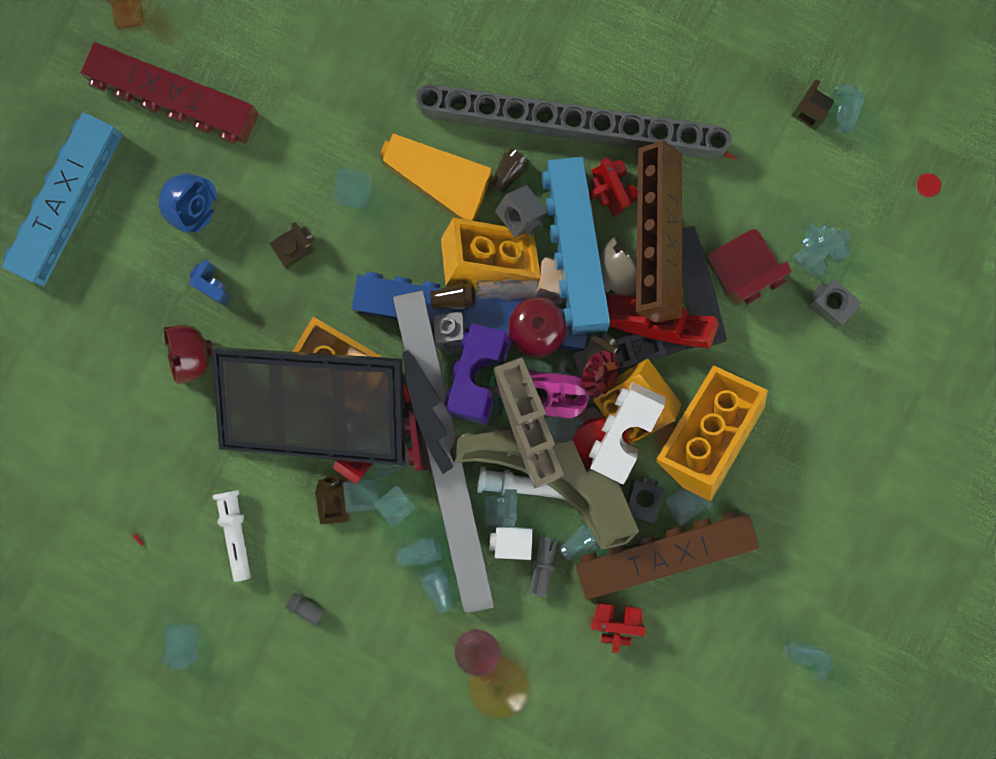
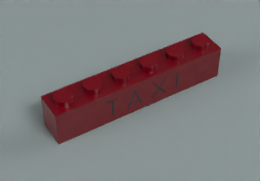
(169, 93)

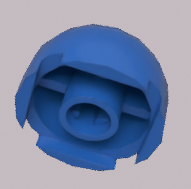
(187, 202)

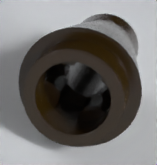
(509, 169)
(455, 296)

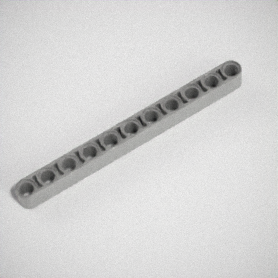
(452, 485)

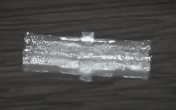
(507, 289)

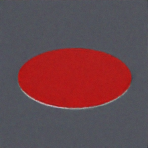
(928, 185)

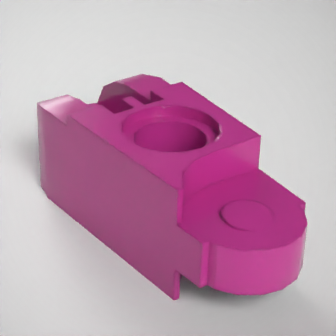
(557, 388)

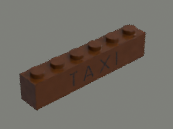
(659, 232)
(667, 554)

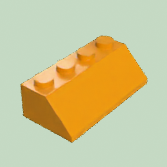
(712, 432)

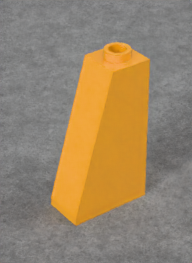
(442, 177)

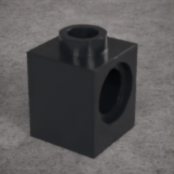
(649, 512)

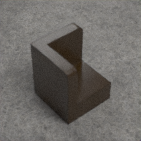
(813, 107)

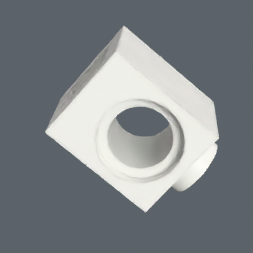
(511, 543)

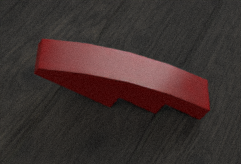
(687, 330)

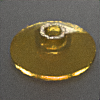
(513, 680)

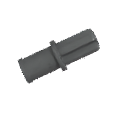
(543, 566)

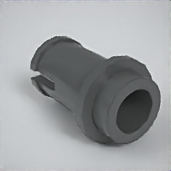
(304, 608)

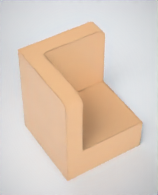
(549, 280)

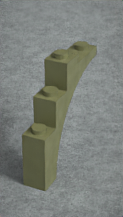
(588, 491)

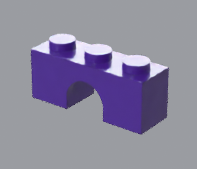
(480, 349)

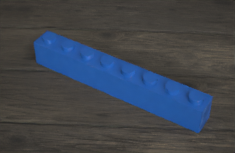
(375, 298)

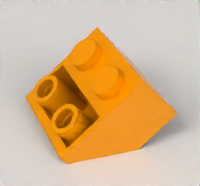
(648, 377)

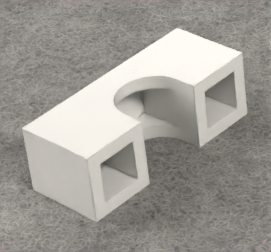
(636, 409)

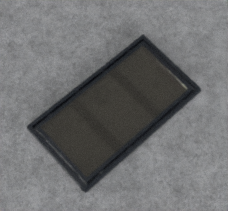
(310, 405)

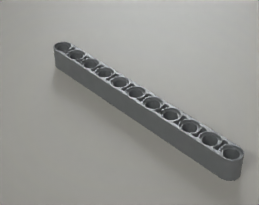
(561, 112)

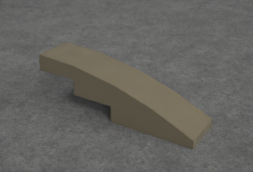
(528, 422)

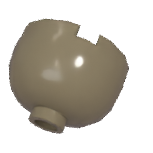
(618, 268)

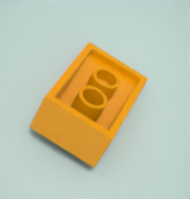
(487, 253)
(326, 340)

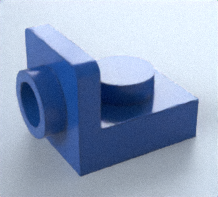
(211, 288)

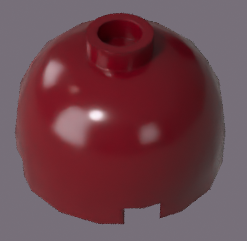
(537, 327)
(187, 352)

